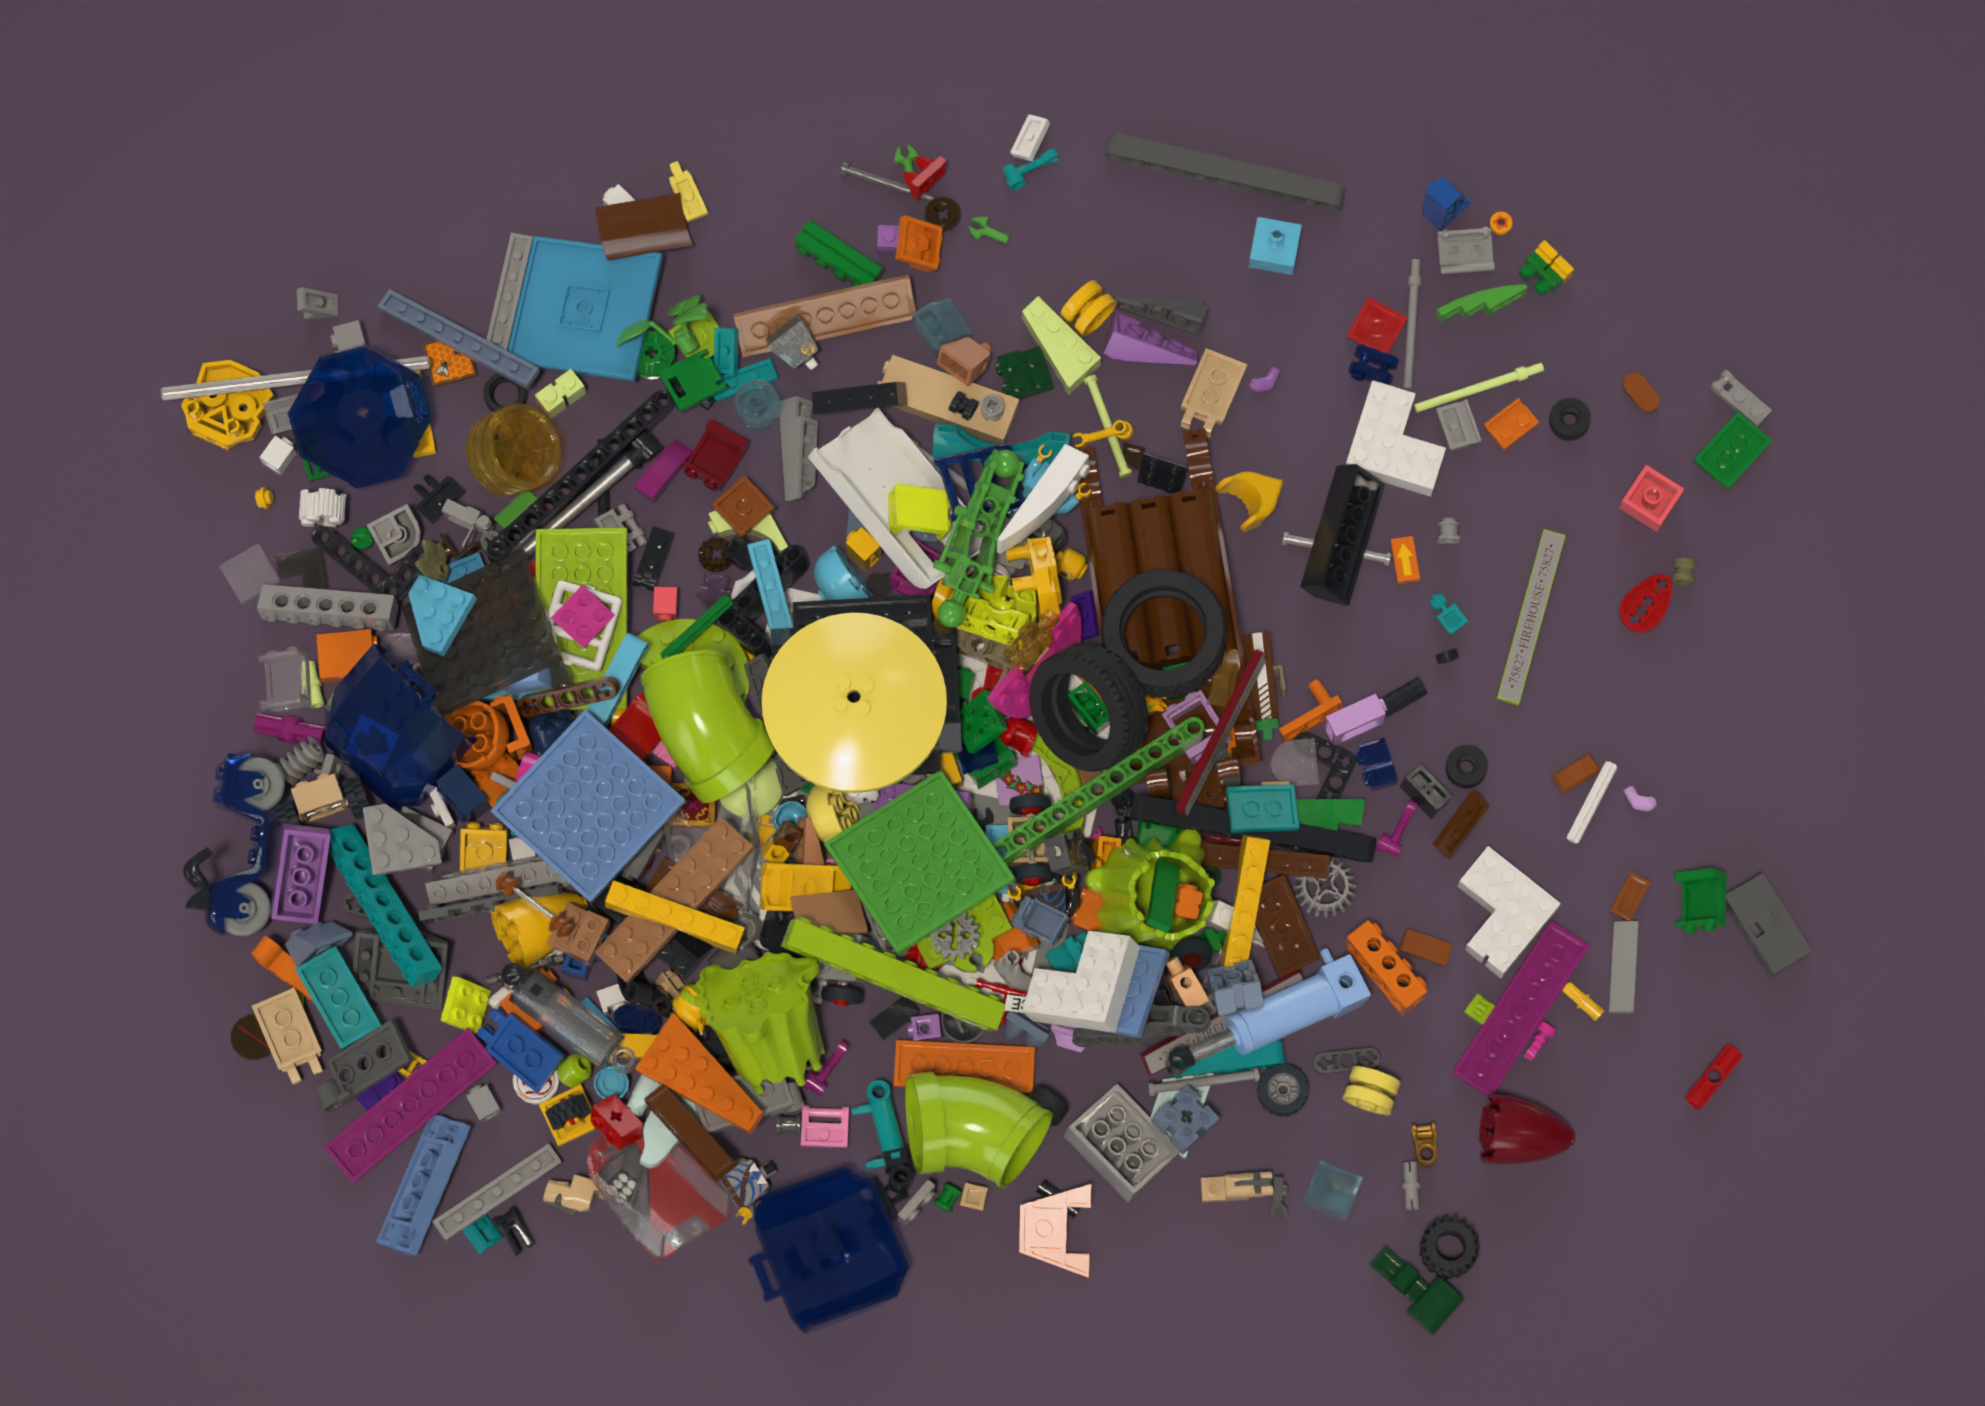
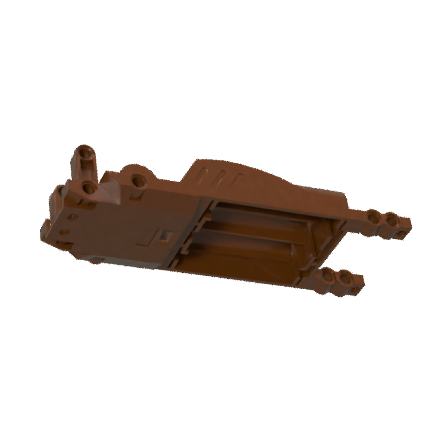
(1184, 537)

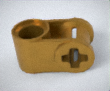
(1424, 1139)

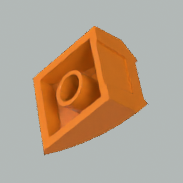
(1014, 939)

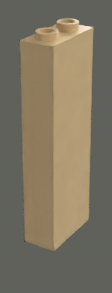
(932, 391)

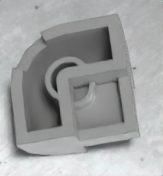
(395, 533)

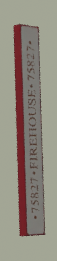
(1220, 733)
(1155, 1057)

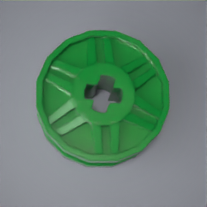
(664, 356)

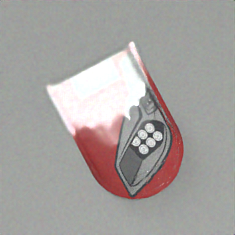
(658, 1205)

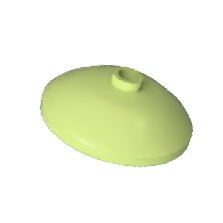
(767, 792)

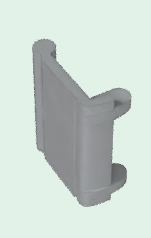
(1465, 250)

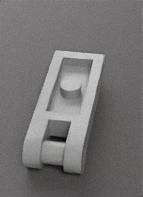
(1740, 398)

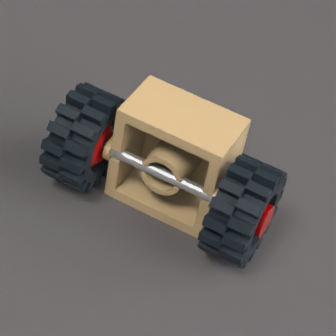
(322, 799)

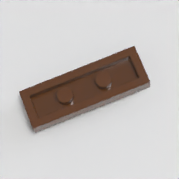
(1461, 824)

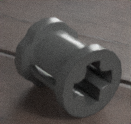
(789, 1124)

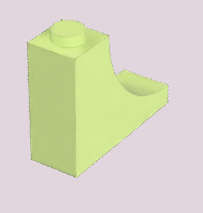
(765, 530)

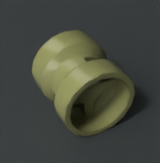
(1683, 573)

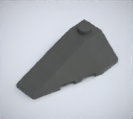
(1173, 312)

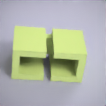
(551, 397)

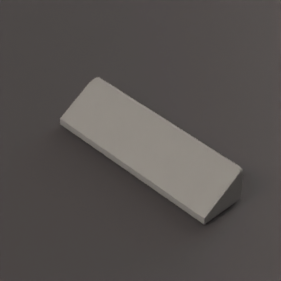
(1623, 967)

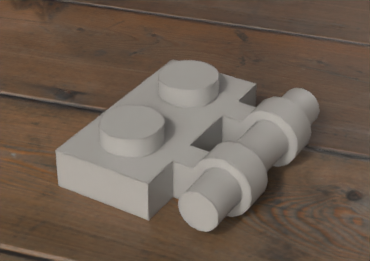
(611, 520)

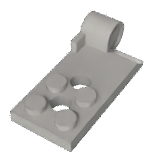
(774, 1100)

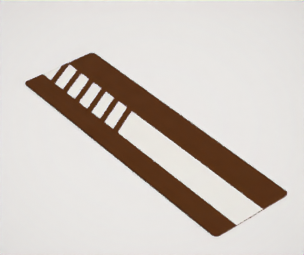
(1263, 693)

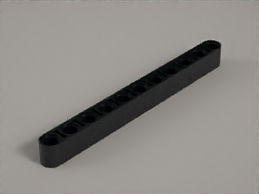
(585, 467)
(1216, 822)

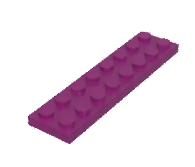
(1520, 1009)
(410, 1105)

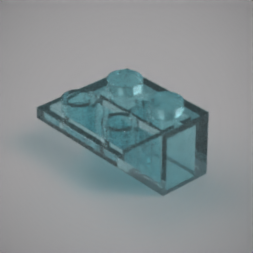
(940, 324)

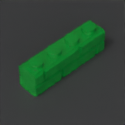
(836, 255)

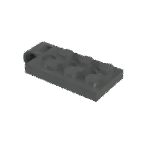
(338, 1093)

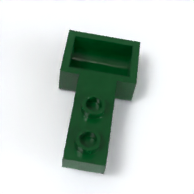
(1431, 1302)

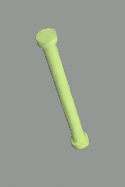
(1105, 419)

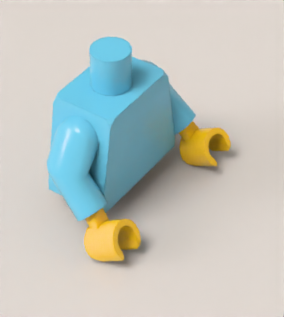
(1034, 473)

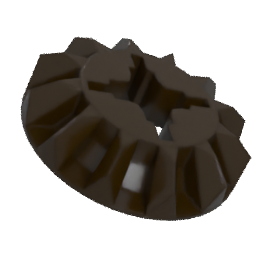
(939, 205)
(704, 554)

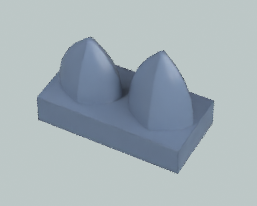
(1036, 1033)

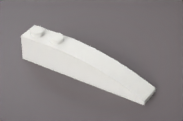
(1046, 497)

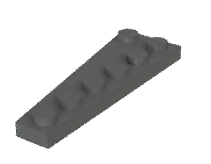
(756, 672)
(436, 914)

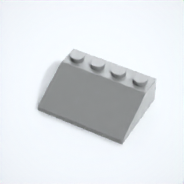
(1121, 1143)

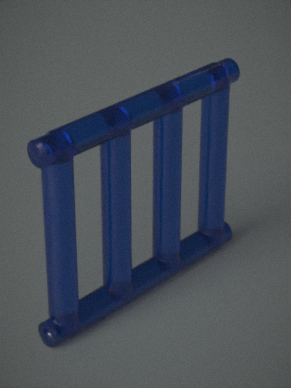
(962, 459)

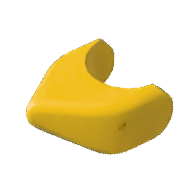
(1256, 491)

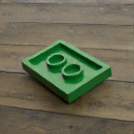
(1732, 450)

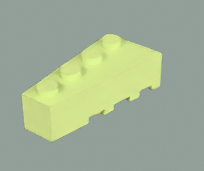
(1062, 347)

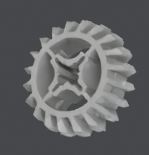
(1335, 870)

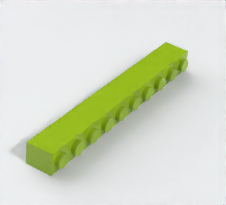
(893, 975)

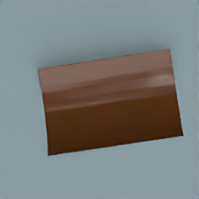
(642, 226)

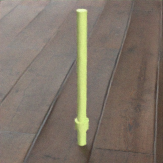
(1519, 374)

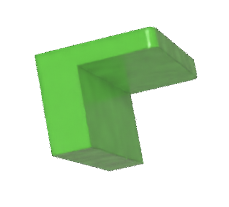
(514, 509)

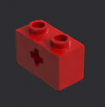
(616, 1122)

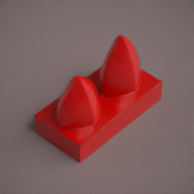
(931, 170)

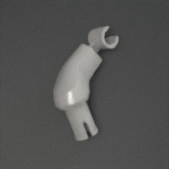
(1011, 972)

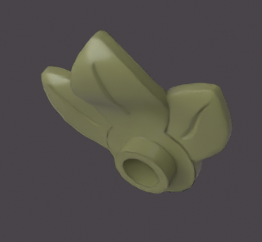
(434, 563)

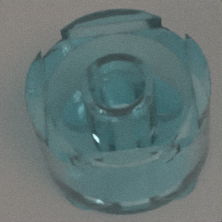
(748, 396)

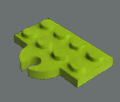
(991, 924)

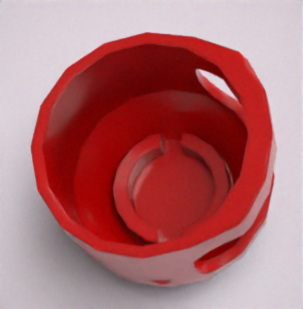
(1019, 735)

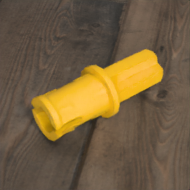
(1583, 1001)

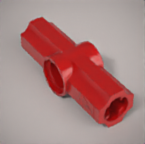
(1704, 1088)

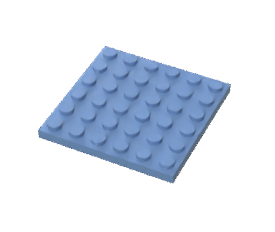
(588, 806)

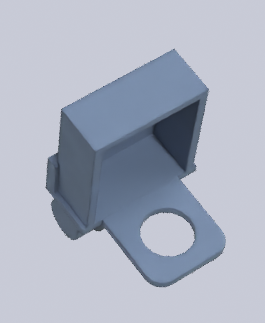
(1039, 920)

